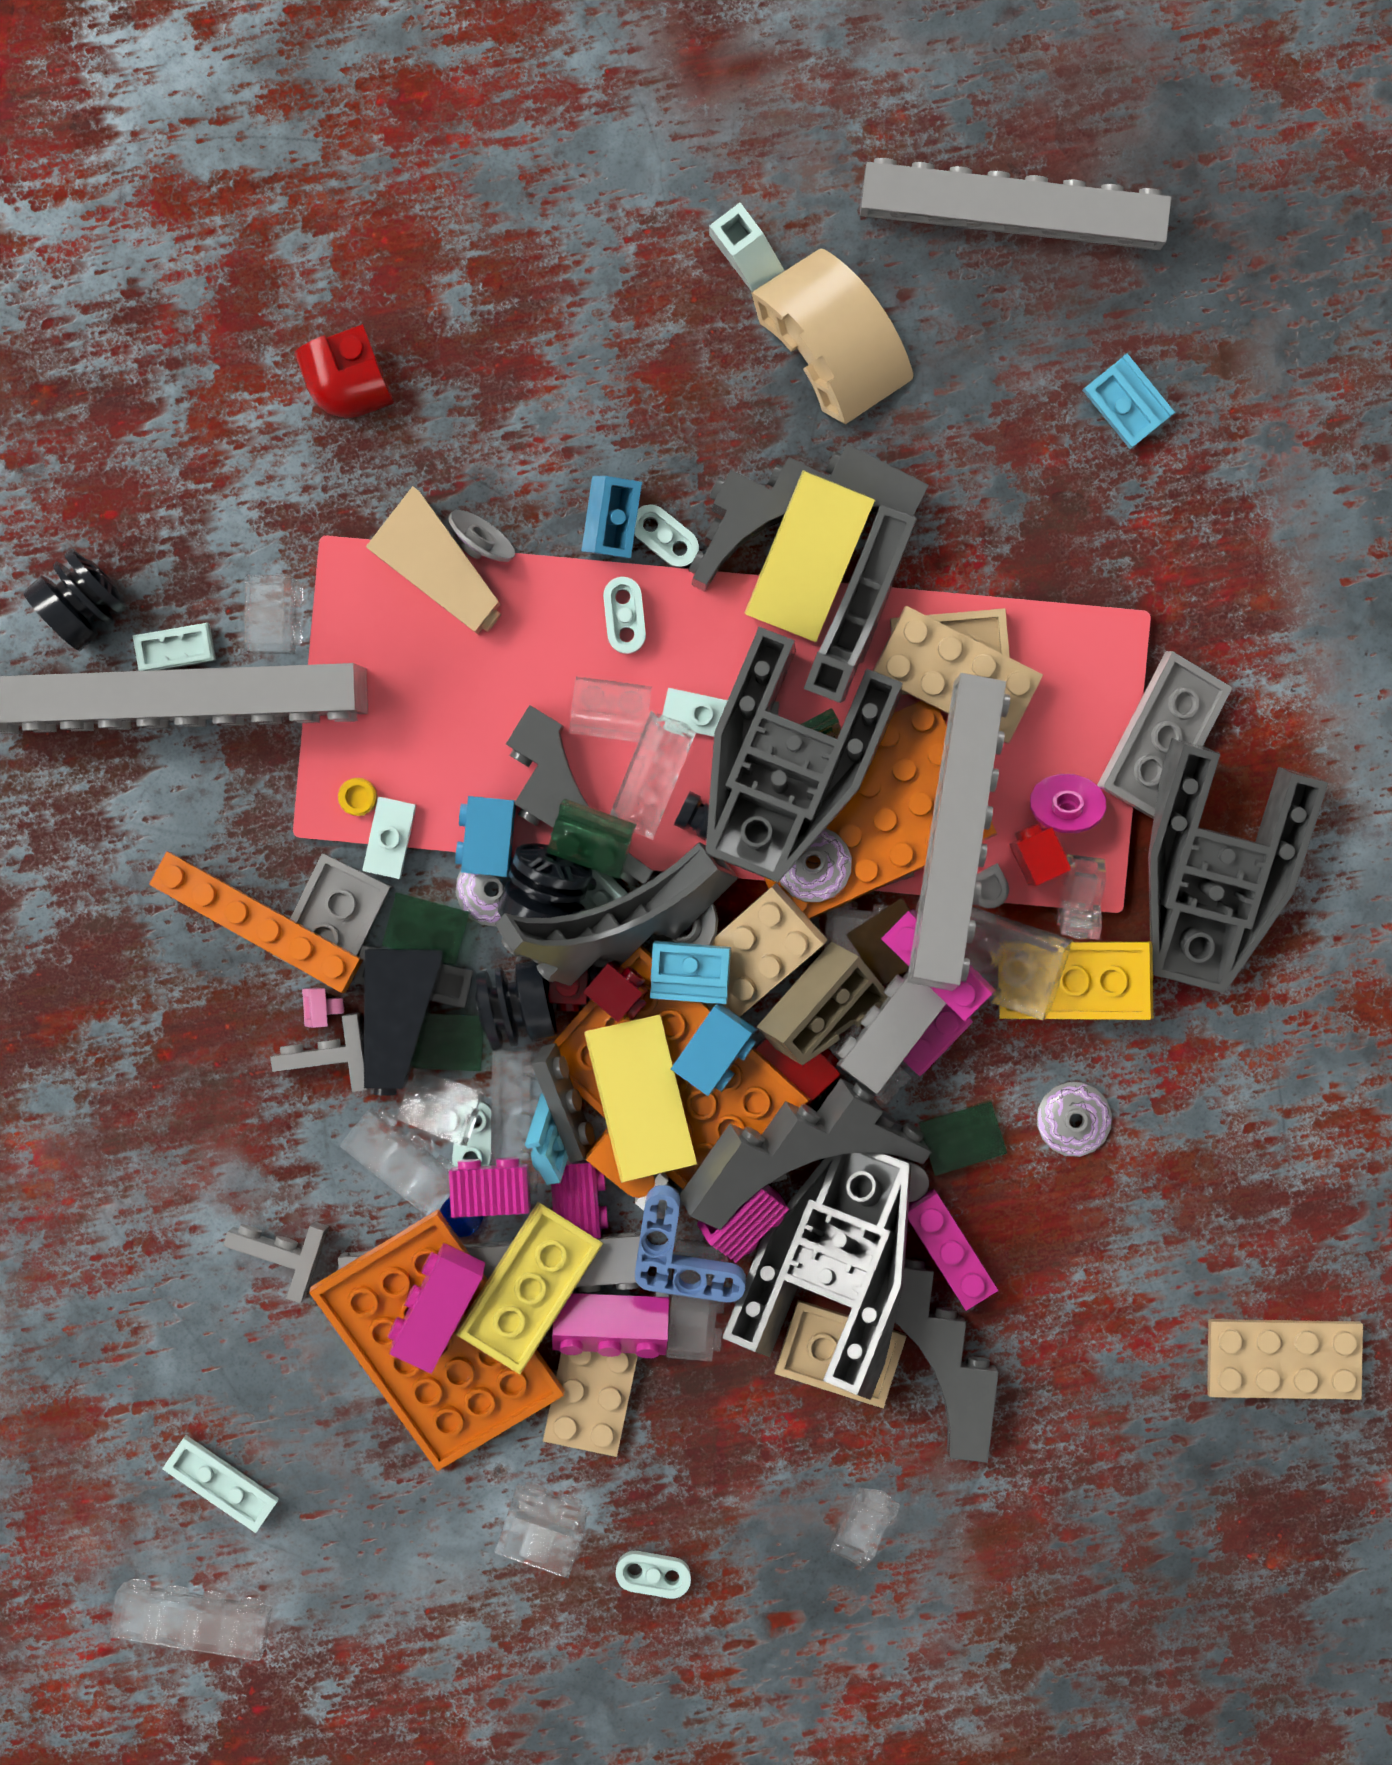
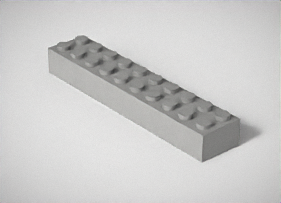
(182, 696)

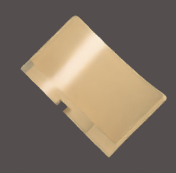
(839, 332)

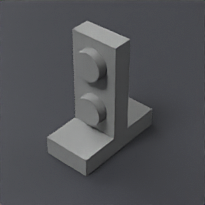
(329, 1052)
(282, 1252)

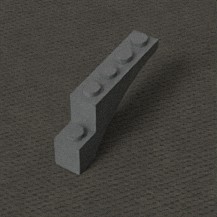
(861, 605)
(539, 740)

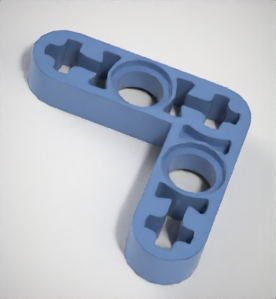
(664, 1259)

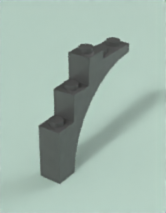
(752, 507)
(615, 930)
(796, 1136)
(966, 1386)

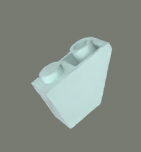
(745, 247)

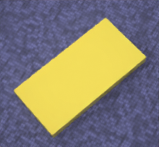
(809, 556)
(640, 1098)
(528, 1288)

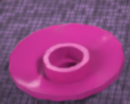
(1068, 803)

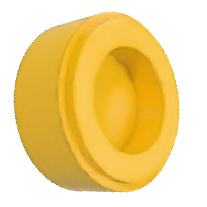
(357, 796)

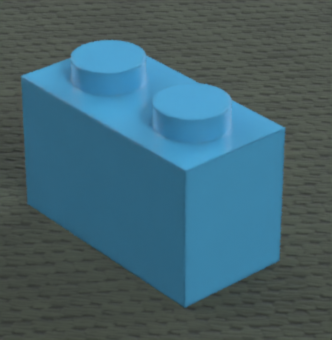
(611, 516)
(487, 836)
(714, 1050)

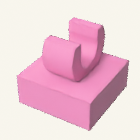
(317, 1007)

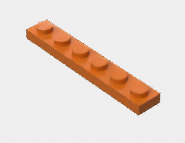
(256, 922)

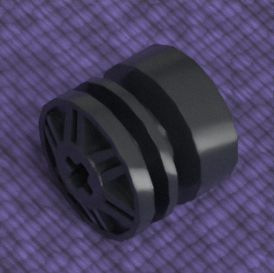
(75, 599)
(543, 884)
(515, 1005)

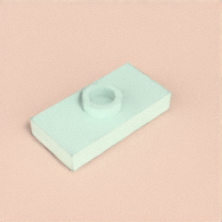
(174, 647)
(695, 710)
(389, 837)

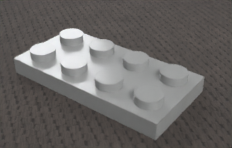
(1177, 705)

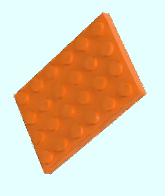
(892, 811)
(747, 1101)
(468, 1392)

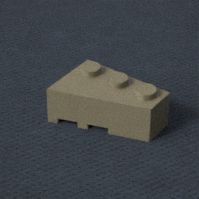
(822, 1004)

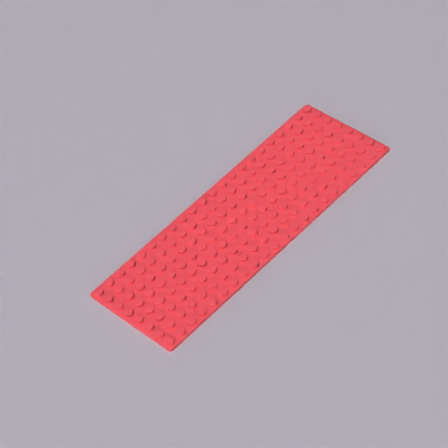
(454, 697)

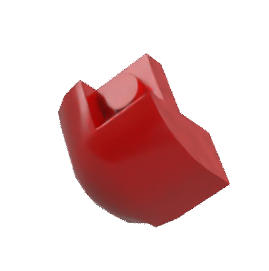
(344, 374)

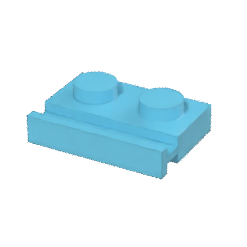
(1128, 401)
(690, 972)
(548, 1150)

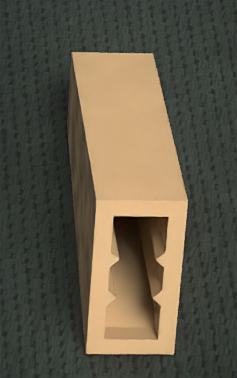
(429, 557)

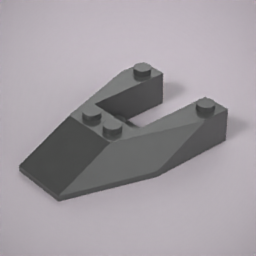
(780, 780)
(1214, 890)
(841, 1243)

